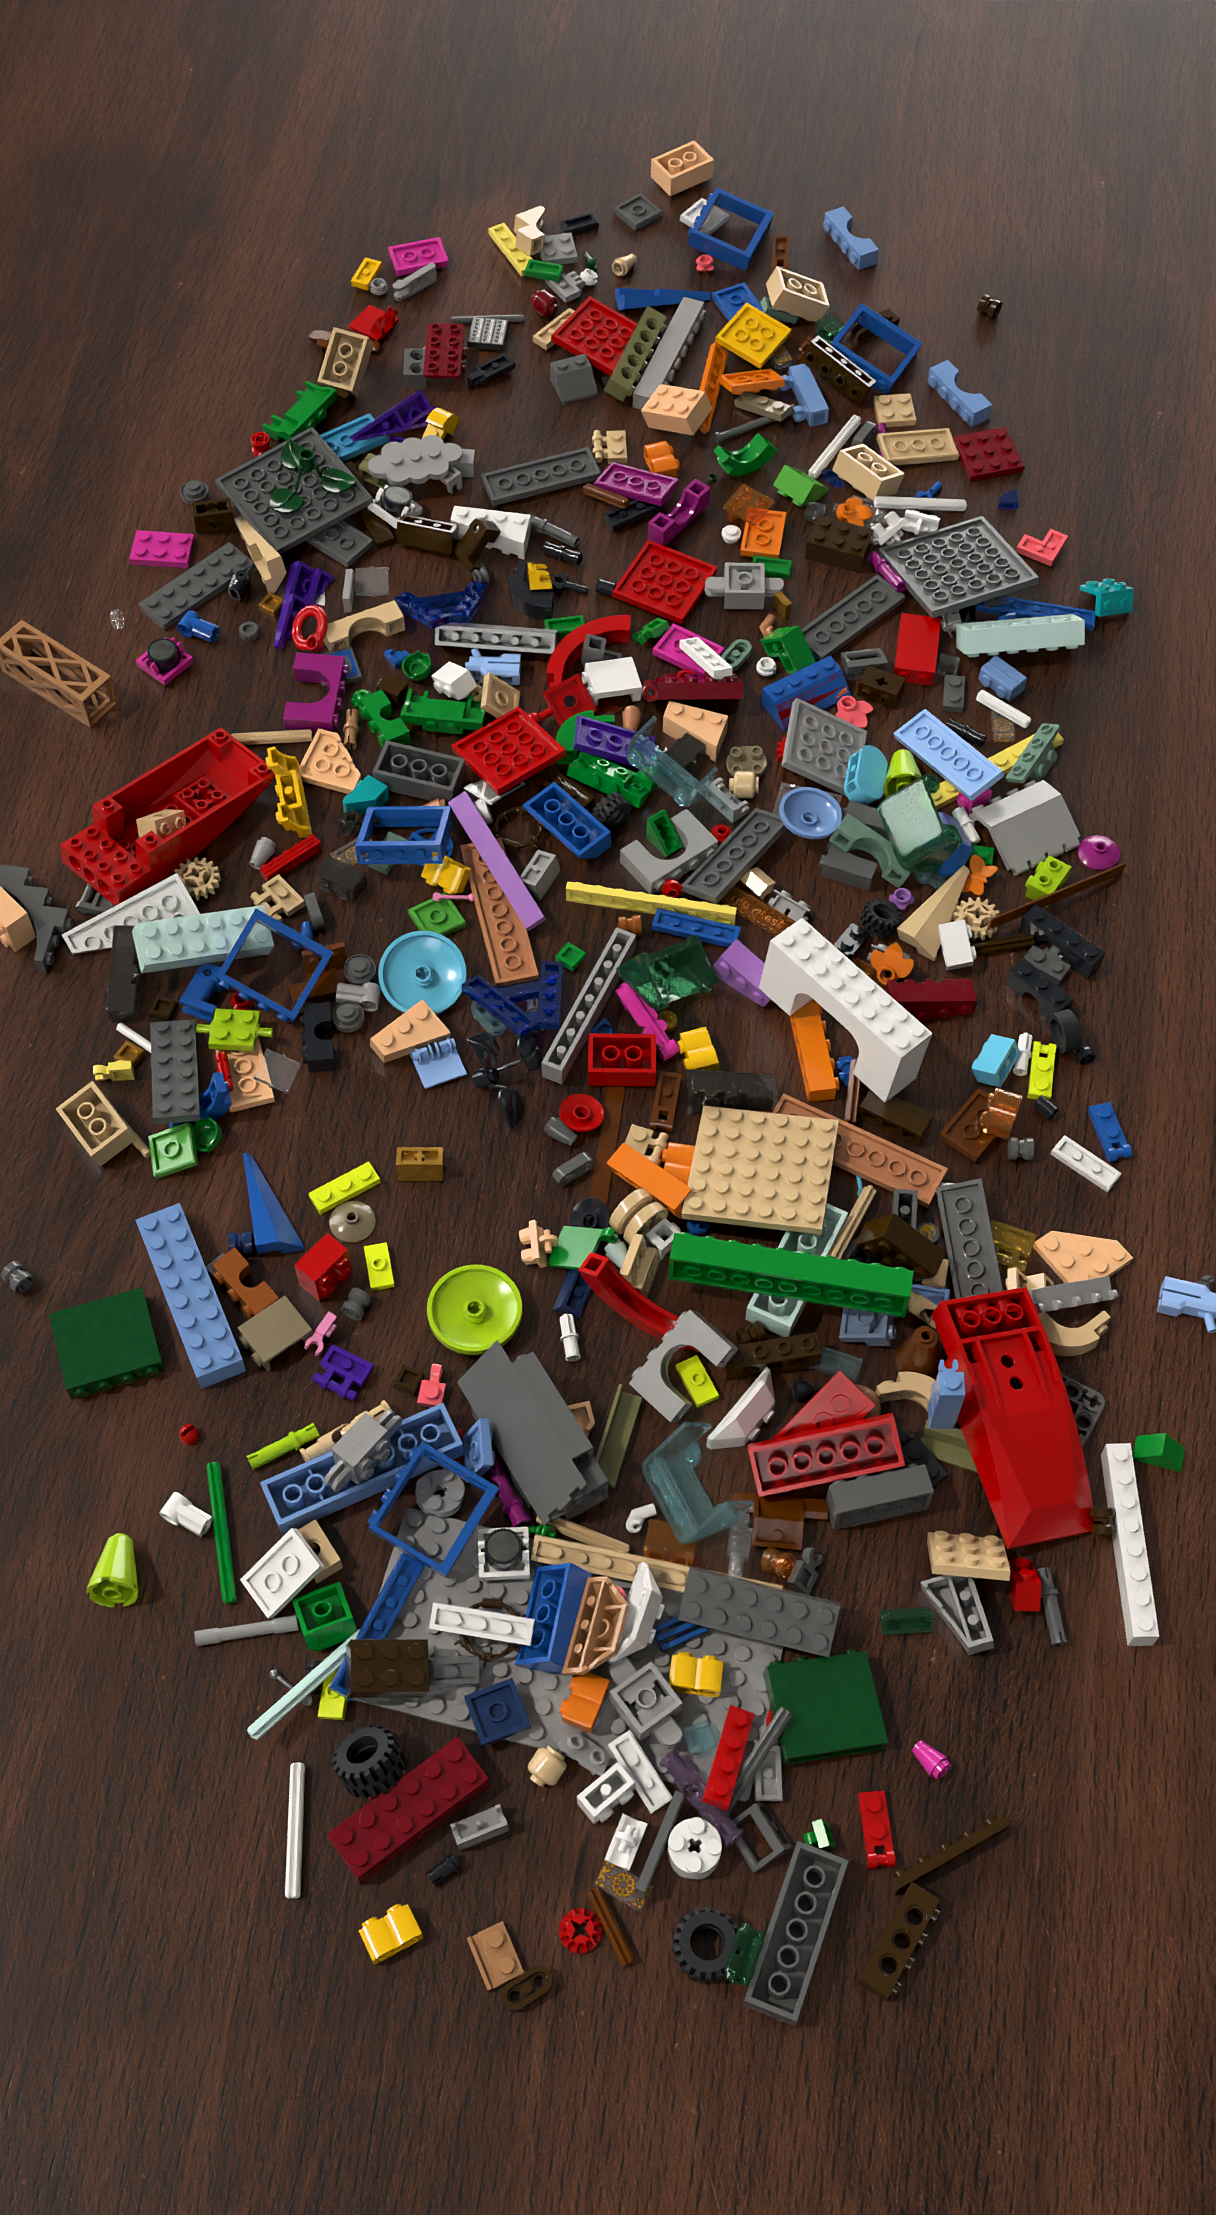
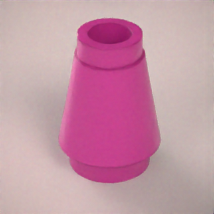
(933, 1761)

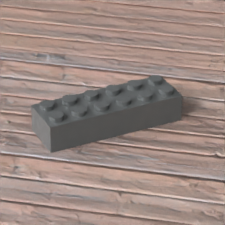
(759, 1611)
(795, 1934)

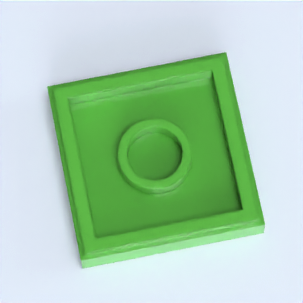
(437, 917)
(173, 1150)

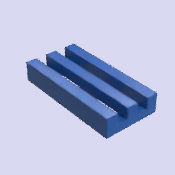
(681, 1640)

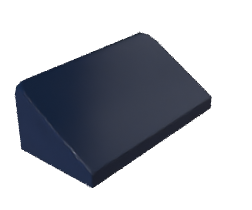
(572, 1294)

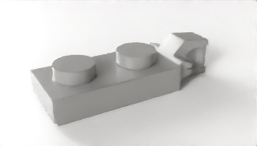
(768, 1777)

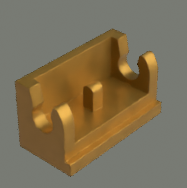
(420, 1163)

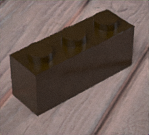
(427, 534)
(896, 1117)

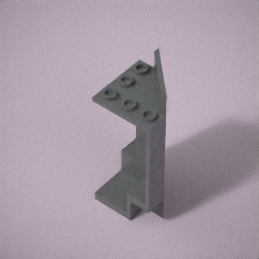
(535, 1435)

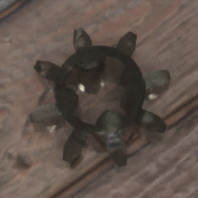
(351, 823)

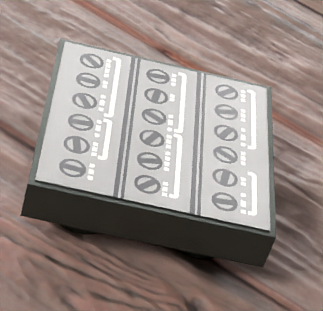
(487, 333)

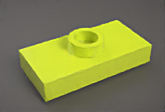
(379, 1266)
(697, 1381)
(331, 1705)

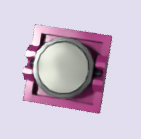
(164, 660)

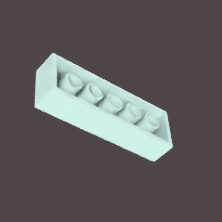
(1020, 634)
(198, 939)
(783, 1313)

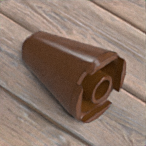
(919, 1353)

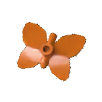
(978, 876)

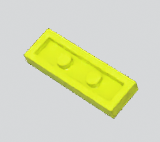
(344, 1188)

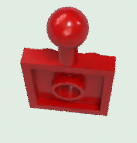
(555, 700)

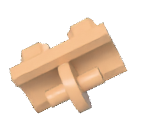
(540, 1241)

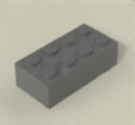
(420, 772)
(879, 1496)

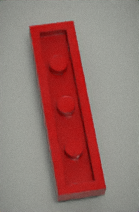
(728, 1757)

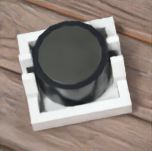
(393, 503)
(503, 1553)

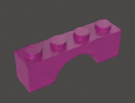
(692, 502)

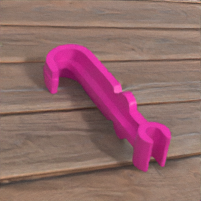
(647, 1019)

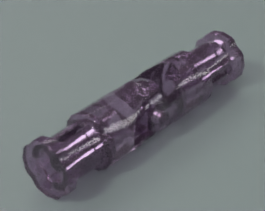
(684, 1778)

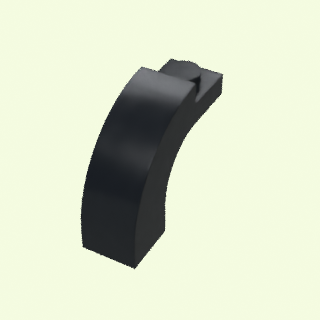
(529, 602)

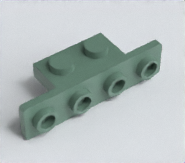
(1036, 757)

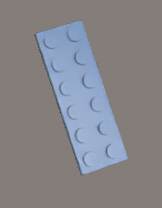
(948, 755)

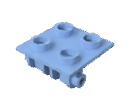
(438, 1063)

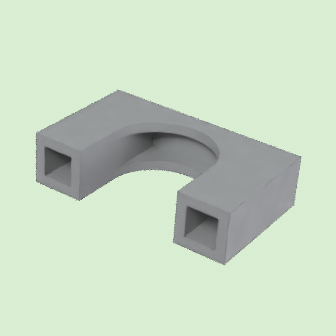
(653, 871)
(653, 1378)

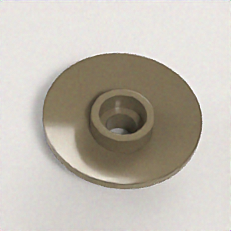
(352, 1230)

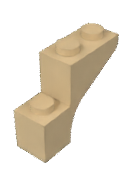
(528, 228)

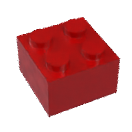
(323, 1267)

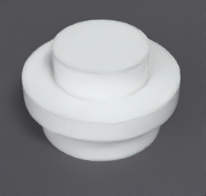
(589, 277)
(731, 534)
(766, 666)

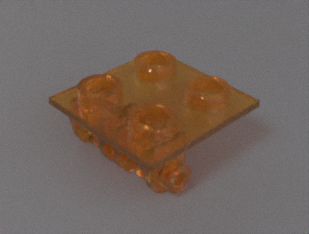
(747, 505)
(664, 1546)

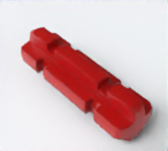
(224, 1067)

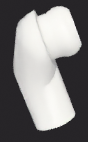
(637, 1517)

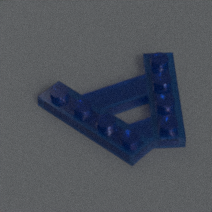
(444, 608)
(501, 1001)

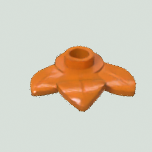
(854, 511)
(892, 961)

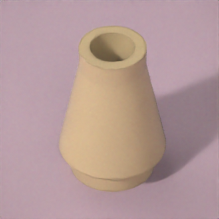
(624, 264)

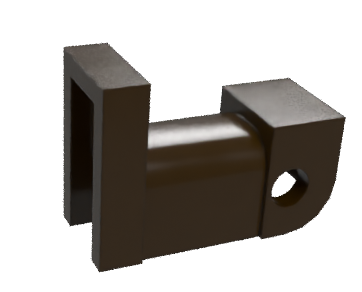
(474, 543)

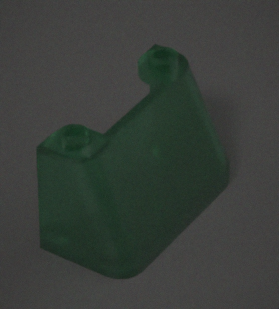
(915, 827)
(669, 973)

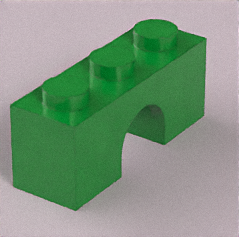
(376, 710)

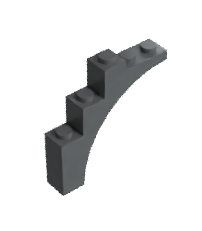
(37, 902)

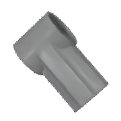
(366, 995)

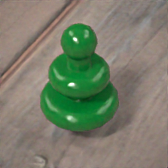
(547, 1530)

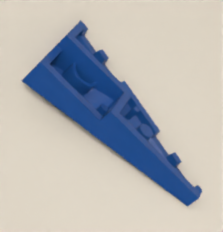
(640, 298)
(269, 1220)

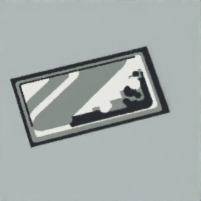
(482, 790)

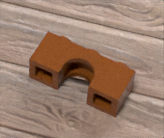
(231, 1271)

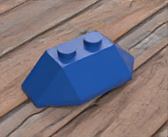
(960, 855)

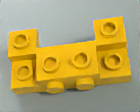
(292, 807)

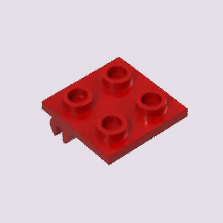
(374, 322)

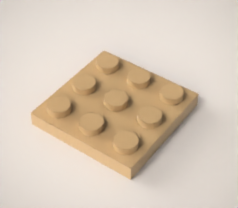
(968, 1556)

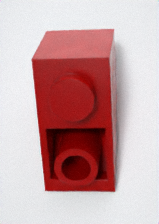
(1024, 1585)

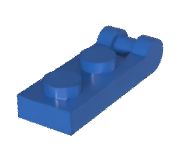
(1109, 1131)

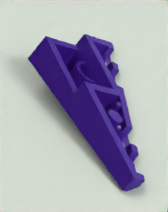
(404, 416)
(302, 589)

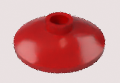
(582, 1106)

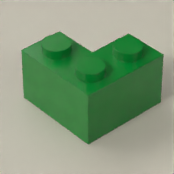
(790, 647)

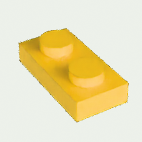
(366, 273)

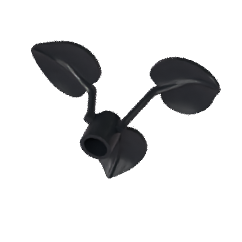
(487, 1052)

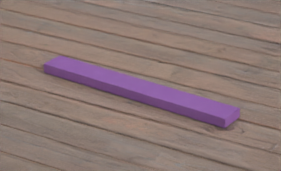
(497, 861)

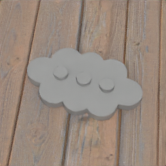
(415, 460)

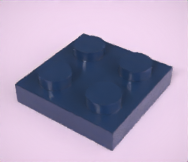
(497, 1712)

